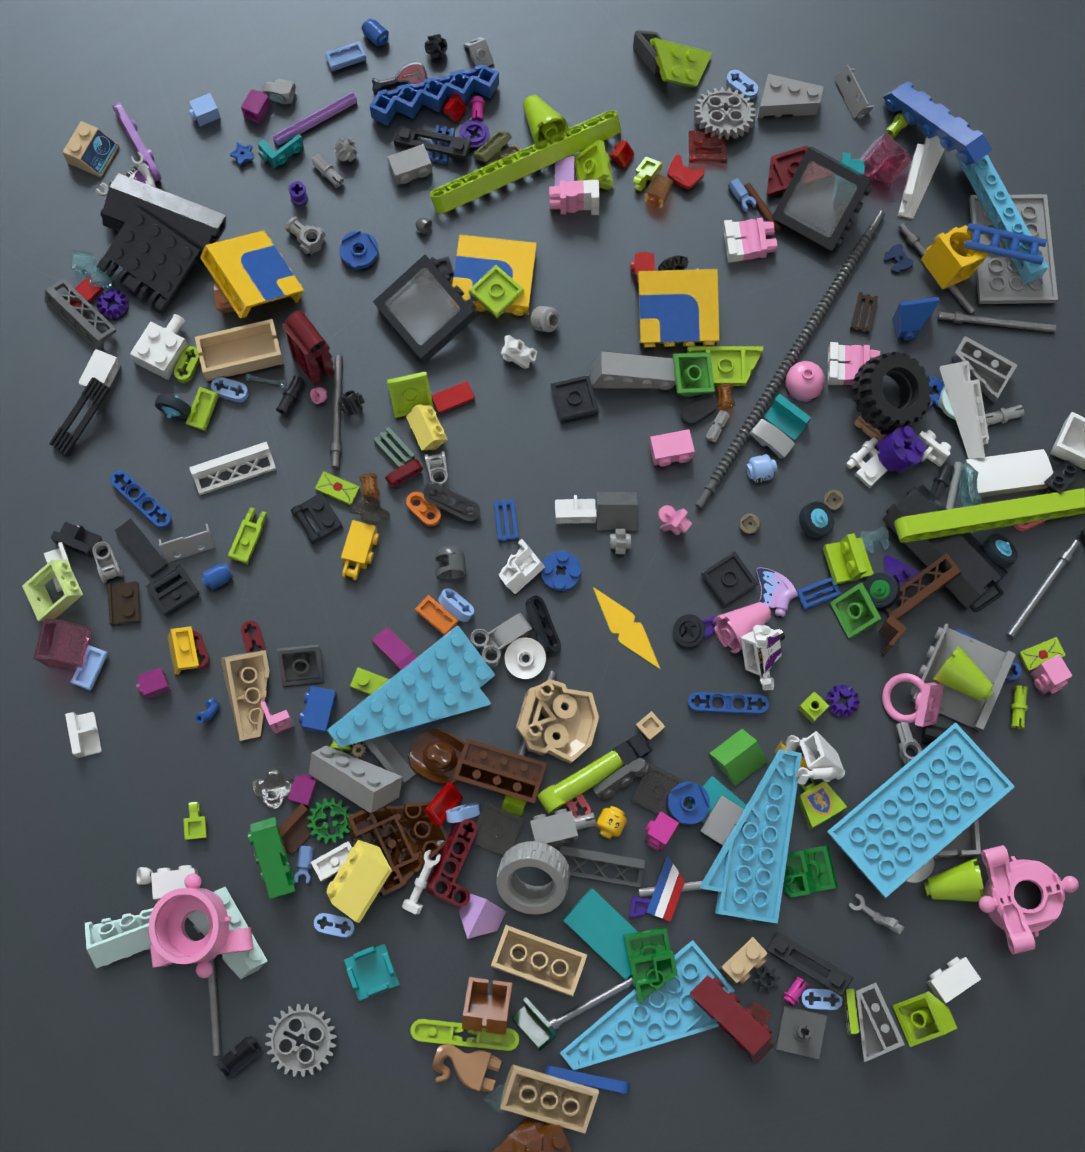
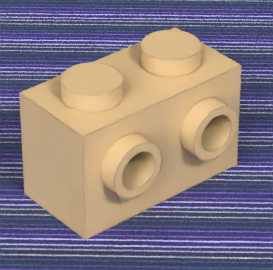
(747, 957)

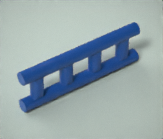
(996, 250)

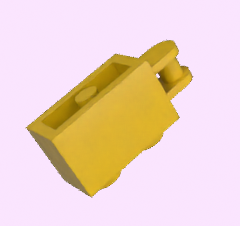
(358, 548)

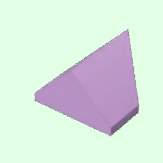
(480, 916)

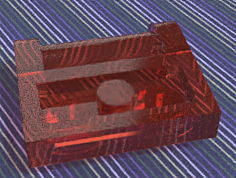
(702, 142)

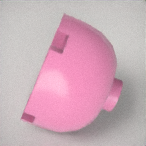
(805, 381)

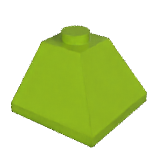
(924, 1018)

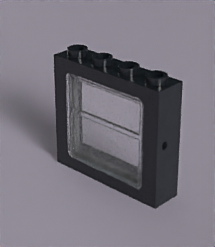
(822, 198)
(426, 307)

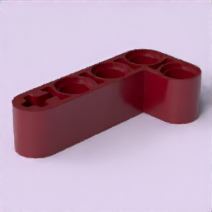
(456, 862)

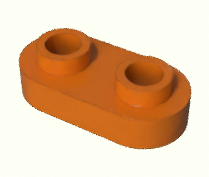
(423, 510)

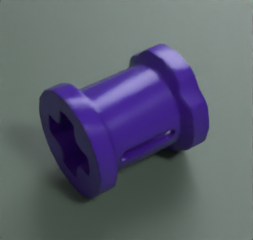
(295, 188)

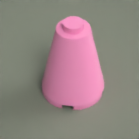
(737, 623)

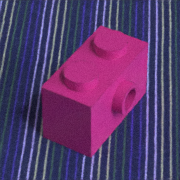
(660, 831)

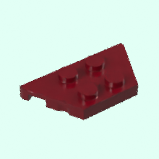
(783, 169)

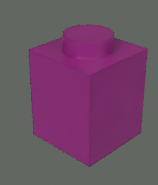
(255, 106)
(153, 683)
(303, 790)

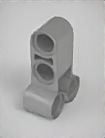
(501, 637)

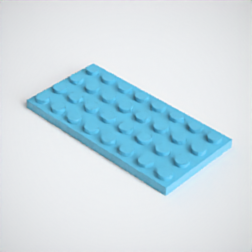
(920, 810)

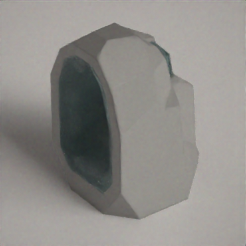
(280, 91)

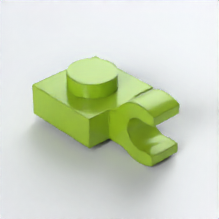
(646, 171)
(195, 826)

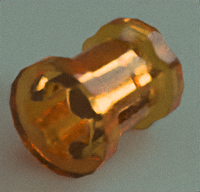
(725, 396)
(369, 485)

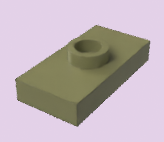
(492, 146)

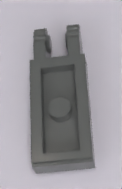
(621, 778)

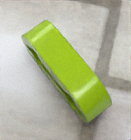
(183, 363)

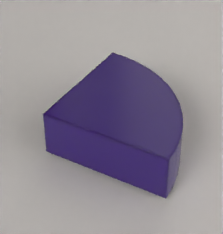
(709, 625)
(638, 907)

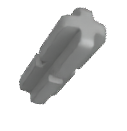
(719, 422)

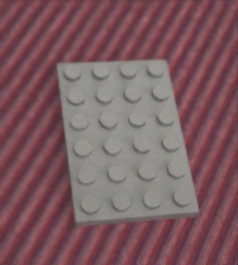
(997, 276)

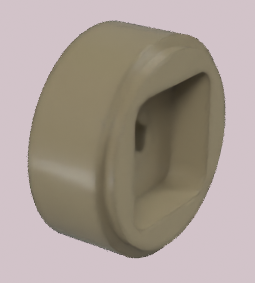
(834, 499)
(750, 523)

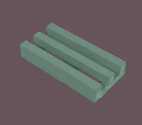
(383, 435)

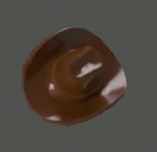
(436, 755)

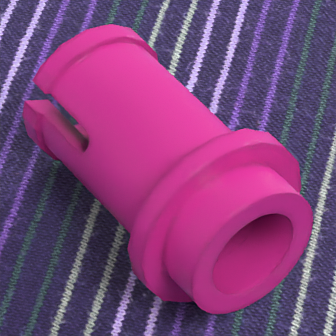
(477, 108)
(795, 991)

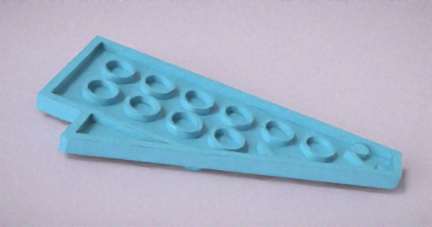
(430, 688)

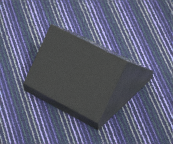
(645, 50)
(616, 511)
(301, 665)

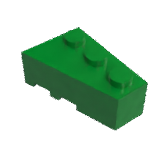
(272, 857)

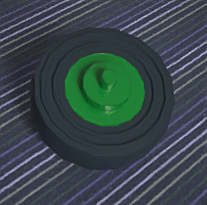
(882, 590)

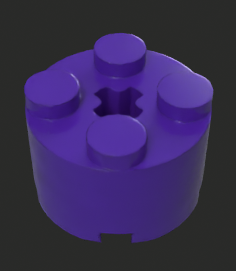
(900, 449)

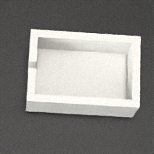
(1071, 441)

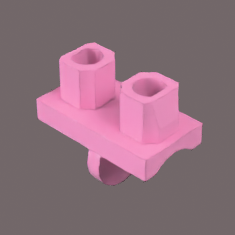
(674, 520)

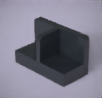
(76, 539)

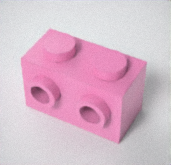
(671, 448)
(1051, 675)

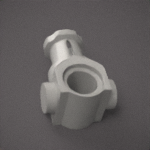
(306, 233)

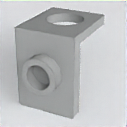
(480, 51)

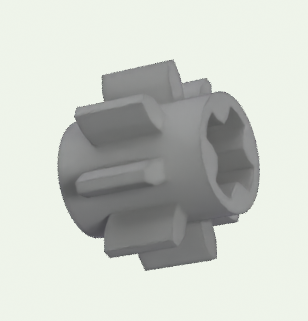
(345, 149)
(620, 541)

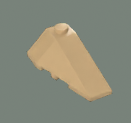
(246, 686)

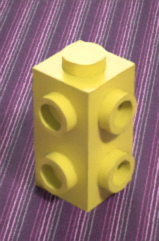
(426, 427)

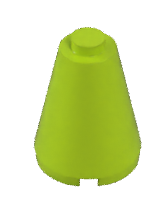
(542, 118)
(964, 676)
(957, 883)

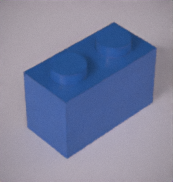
(318, 710)

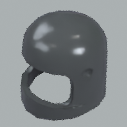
(452, 563)

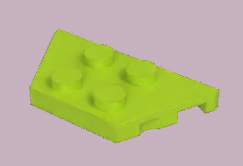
(680, 63)
(730, 363)

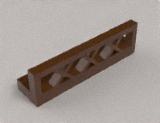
(929, 590)

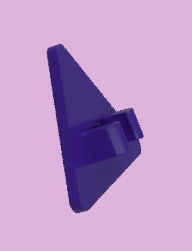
(899, 570)

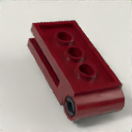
(308, 347)

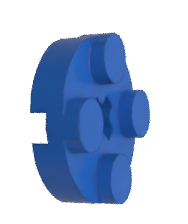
(361, 240)
(560, 582)
(693, 792)

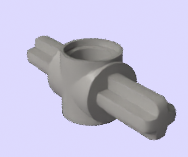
(906, 742)

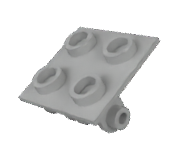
(722, 820)

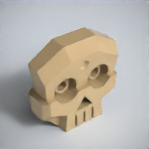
(574, 726)

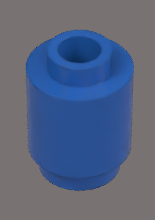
(375, 32)
(216, 576)

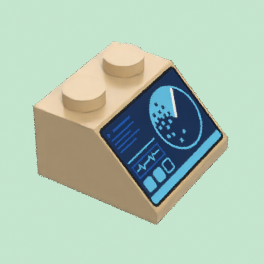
(90, 149)

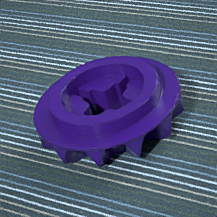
(472, 127)
(115, 310)
(840, 709)

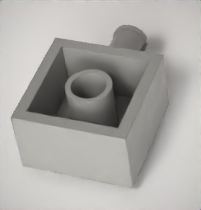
(559, 828)

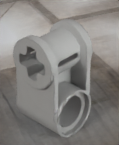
(437, 468)
(107, 566)

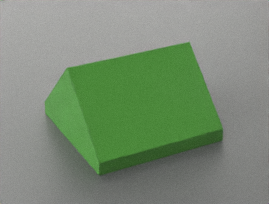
(693, 374)
(856, 611)
(739, 757)

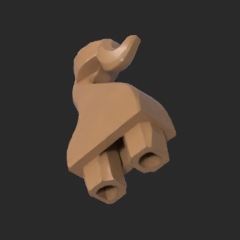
(468, 1066)

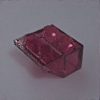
(885, 160)
(62, 643)

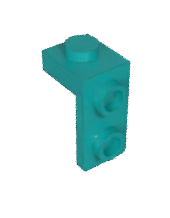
(281, 155)

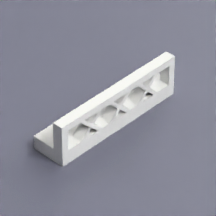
(231, 461)

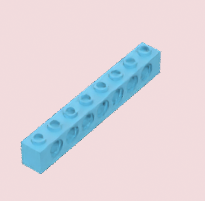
(1002, 212)

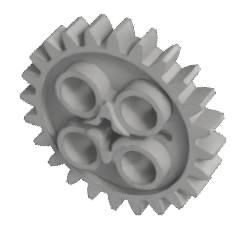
(724, 113)
(292, 1059)

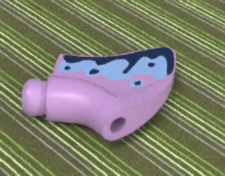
(775, 590)

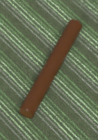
(762, 207)

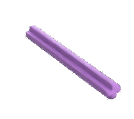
(314, 119)

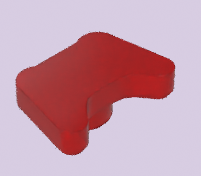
(683, 175)

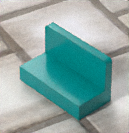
(787, 417)

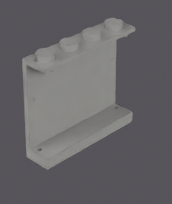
(991, 661)

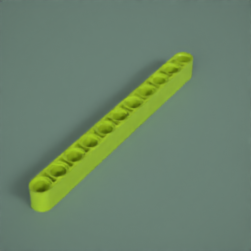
(525, 161)
(990, 515)

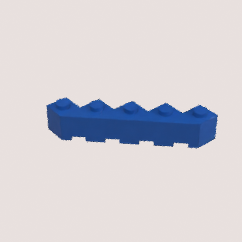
(433, 93)
(937, 121)

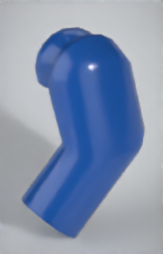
(207, 715)

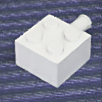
(160, 347)

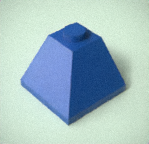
(912, 317)

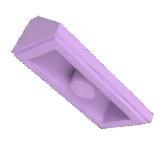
(564, 170)

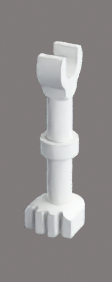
(412, 904)

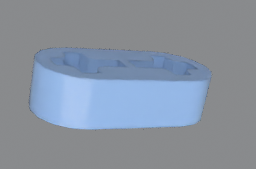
(742, 84)
(230, 385)
(456, 605)
(463, 812)
(333, 930)
(820, 1005)

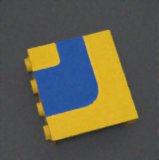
(481, 254)
(250, 271)
(678, 307)

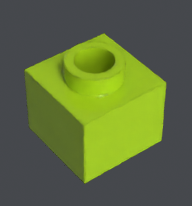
(811, 713)

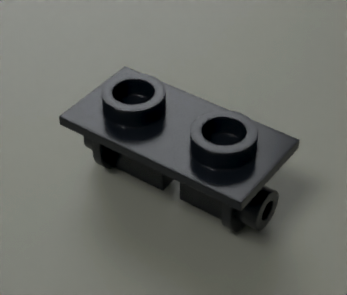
(1062, 478)
(232, 1063)

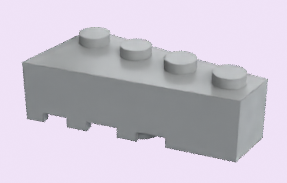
(632, 371)
(354, 778)

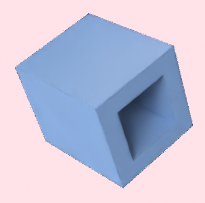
(204, 109)

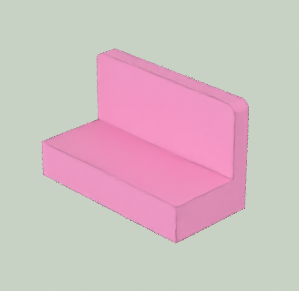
(279, 721)

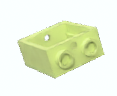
(36, 589)

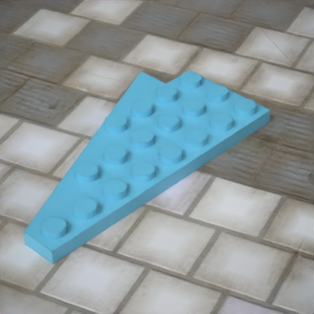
(754, 857)
(657, 1020)

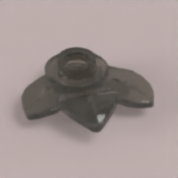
(370, 511)
(272, 785)

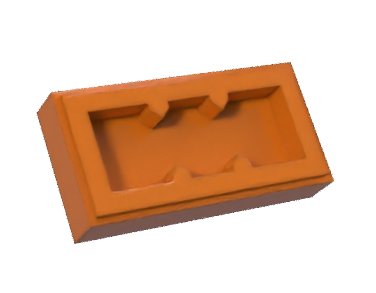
(436, 615)

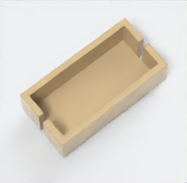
(239, 350)

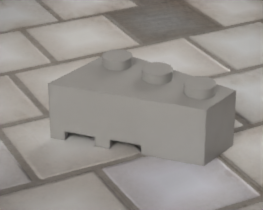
(789, 97)
(986, 366)
(876, 1023)

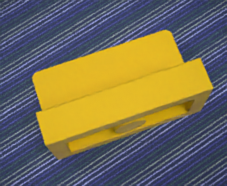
(182, 649)

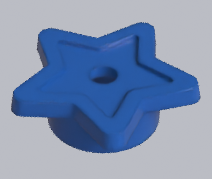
(246, 156)

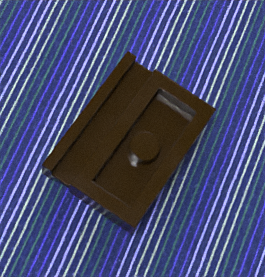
(124, 603)

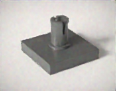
(801, 1032)

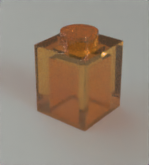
(658, 190)

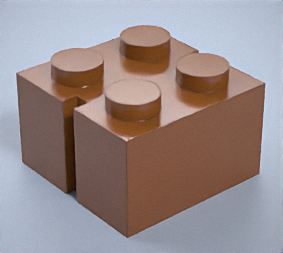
(484, 1009)

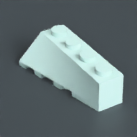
(118, 938)
(243, 962)

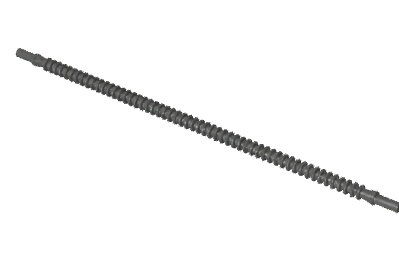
(820, 311)

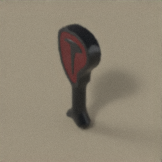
(410, 73)

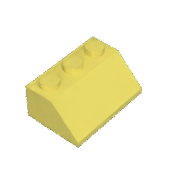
(359, 880)

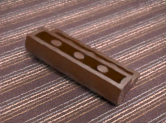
(500, 771)

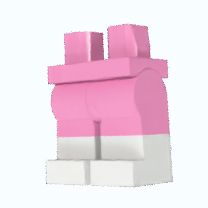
(575, 196)
(748, 239)
(845, 362)

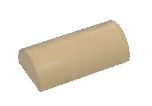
(539, 960)
(548, 1098)

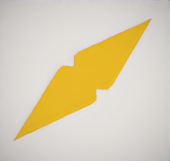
(630, 632)

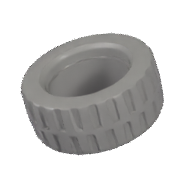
(531, 898)

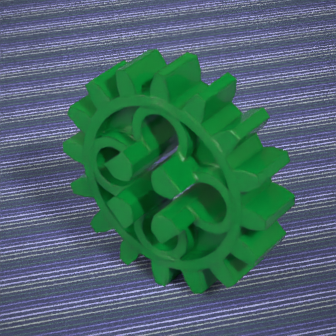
(319, 815)

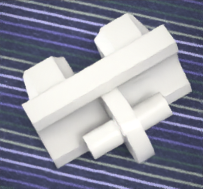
(517, 352)
(934, 451)

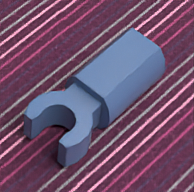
(741, 194)
(304, 863)

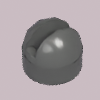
(423, 225)

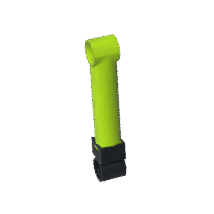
(594, 773)

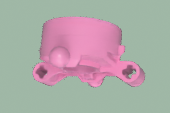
(1000, 899)
(169, 934)

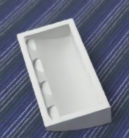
(1011, 472)

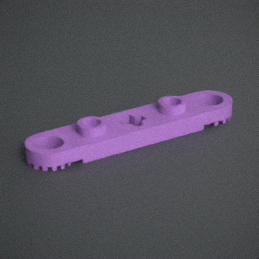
(130, 129)

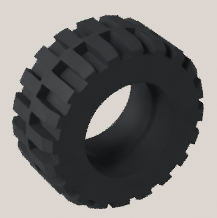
(912, 384)

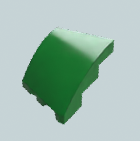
(809, 871)
(649, 961)

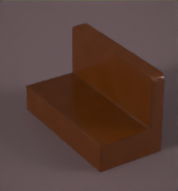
(892, 630)
(295, 829)

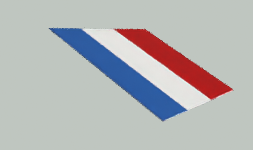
(666, 891)

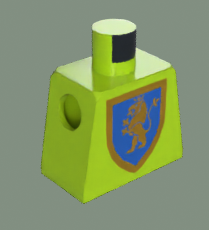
(819, 803)

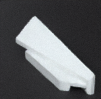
(921, 171)
(967, 407)

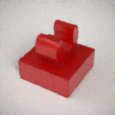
(454, 107)
(622, 154)

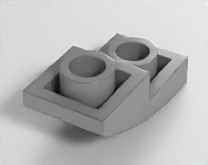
(774, 438)

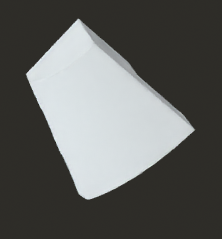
(521, 568)

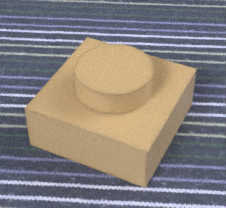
(650, 726)

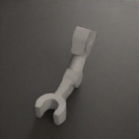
(878, 918)

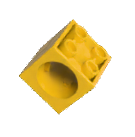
(949, 259)

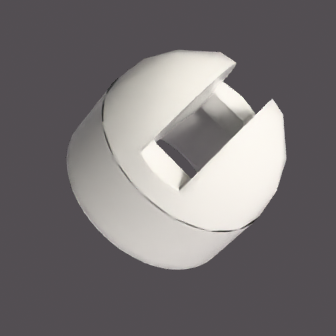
(143, 876)

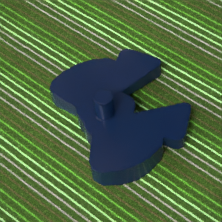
(903, 262)

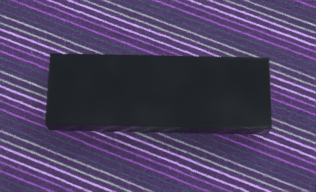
(141, 547)

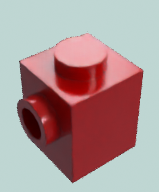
(642, 262)

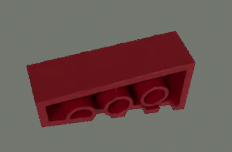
(733, 1018)

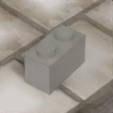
(410, 164)

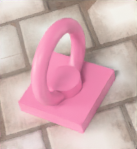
(926, 704)

